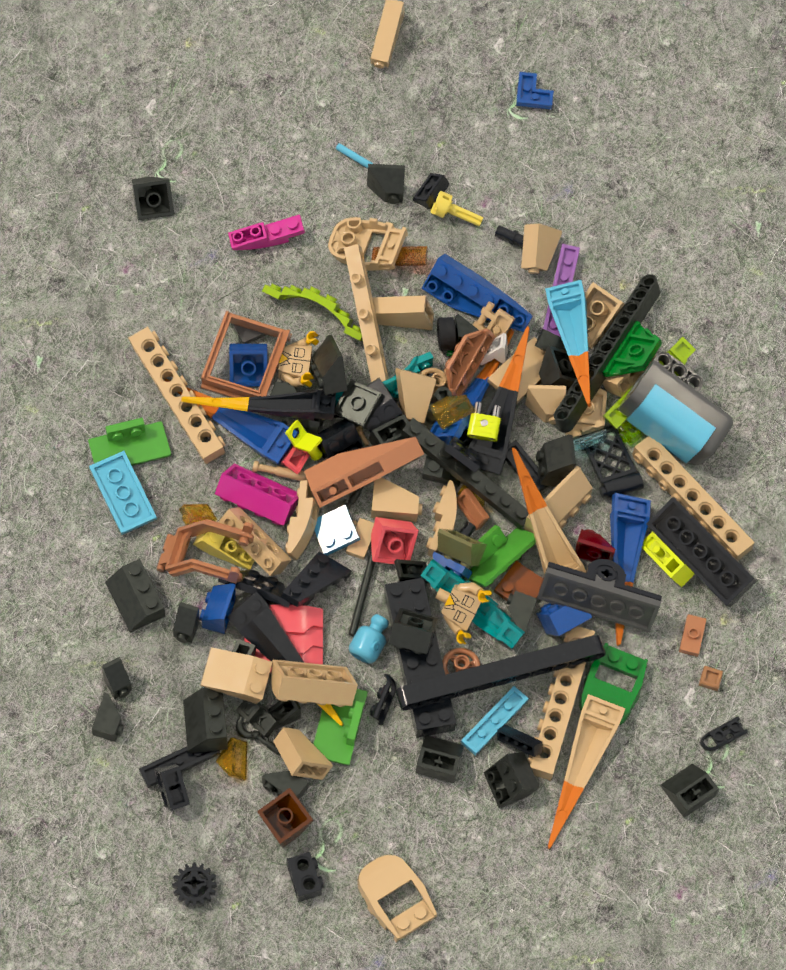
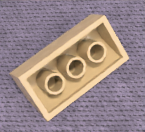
(567, 497)
(313, 683)

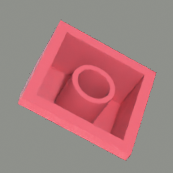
(392, 540)

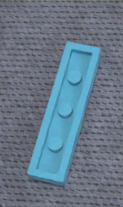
(493, 720)

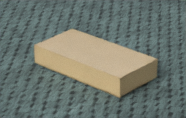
(360, 548)

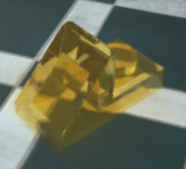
(196, 512)

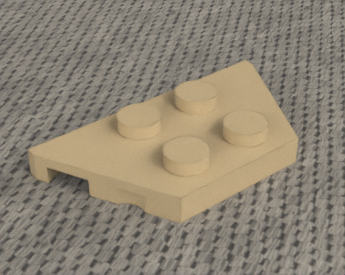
(592, 418)

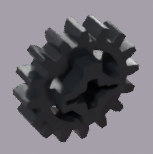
(202, 885)

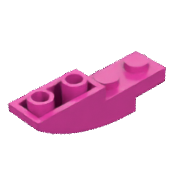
(267, 235)

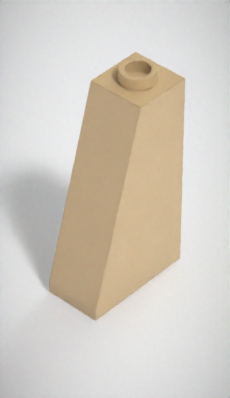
(387, 33)
(404, 312)

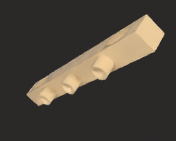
(366, 313)

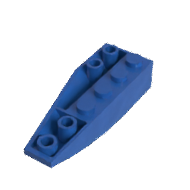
(470, 292)

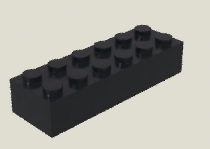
(702, 552)

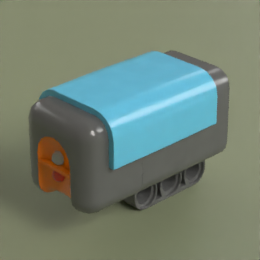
(676, 412)

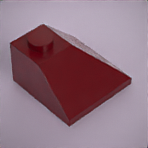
(593, 546)

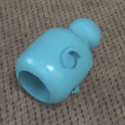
(369, 640)

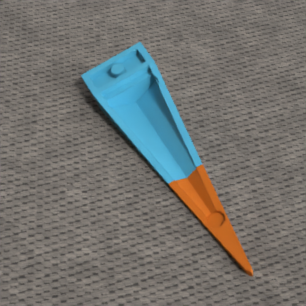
(569, 312)

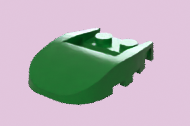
(620, 662)

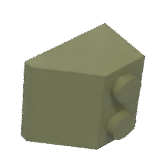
(460, 547)

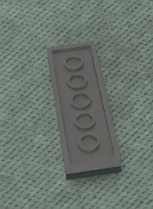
(600, 595)

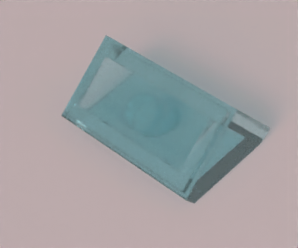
(589, 440)

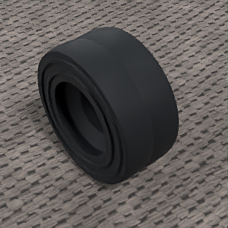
(446, 334)

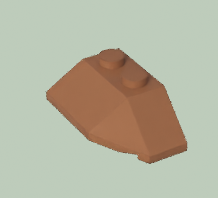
(466, 360)

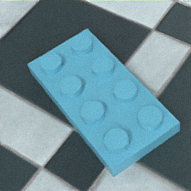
(122, 492)

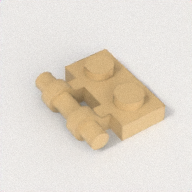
(500, 321)

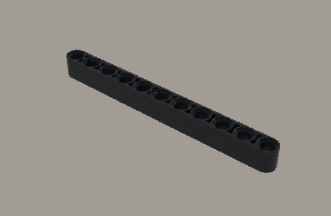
(500, 672)

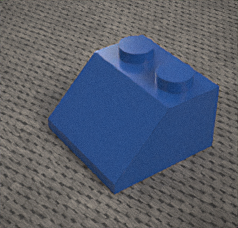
(247, 364)
(219, 606)
(559, 619)

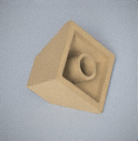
(544, 400)

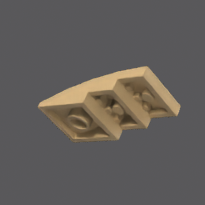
(530, 371)

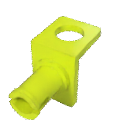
(305, 441)

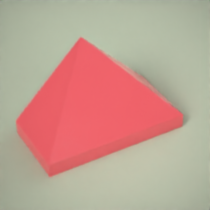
(295, 459)

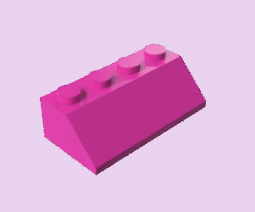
(257, 494)

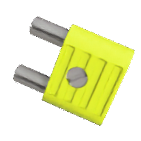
(484, 426)

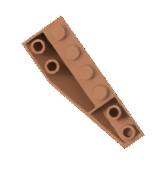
(358, 467)

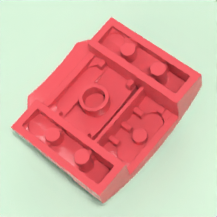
(304, 629)

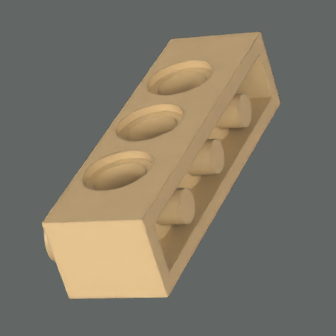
(263, 548)

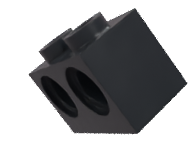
(172, 786)
(301, 877)

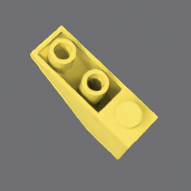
(224, 548)

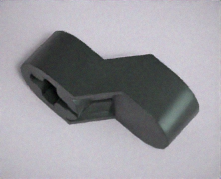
(440, 393)

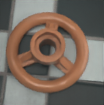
(460, 659)

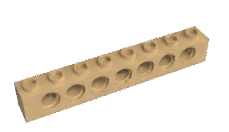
(207, 450)
(691, 488)
(545, 766)

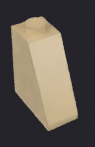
(539, 247)
(414, 393)
(394, 502)
(301, 755)

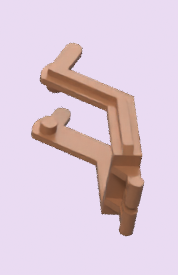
(176, 548)

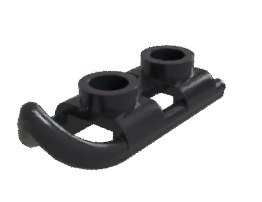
(385, 697)
(718, 735)

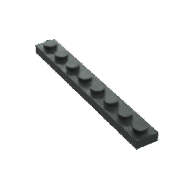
(476, 482)

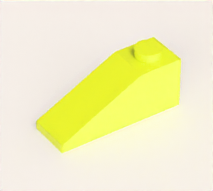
(667, 559)

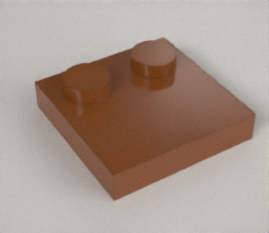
(519, 579)

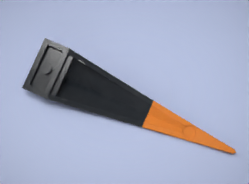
(491, 453)

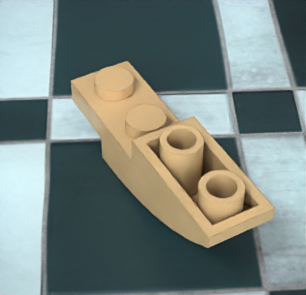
(444, 515)
(302, 527)

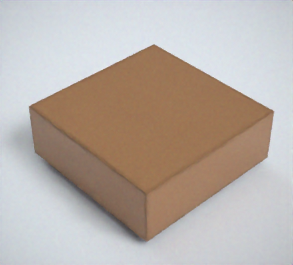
(710, 678)

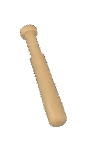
(279, 471)

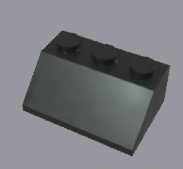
(329, 367)
(135, 596)
(205, 721)

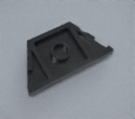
(268, 587)

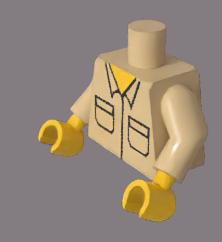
(296, 361)
(461, 607)

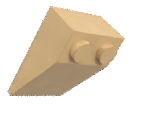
(601, 312)
(236, 674)

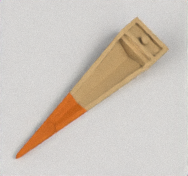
(549, 537)
(594, 732)

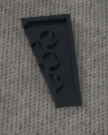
(314, 578)

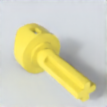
(444, 205)

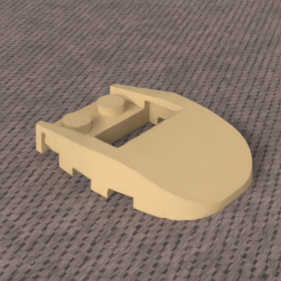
(358, 231)
(382, 878)

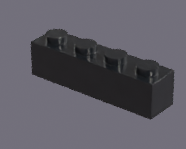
(520, 740)

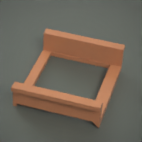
(232, 389)

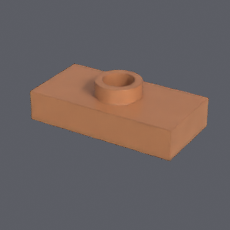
(692, 635)

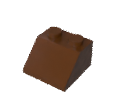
(285, 817)

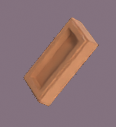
(472, 508)

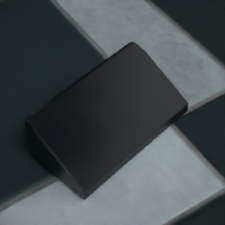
(430, 189)

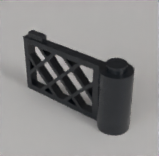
(622, 482)

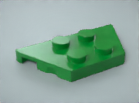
(634, 352)

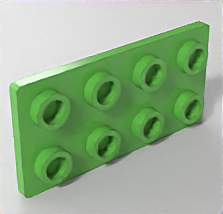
(139, 441)
(500, 553)
(338, 741)

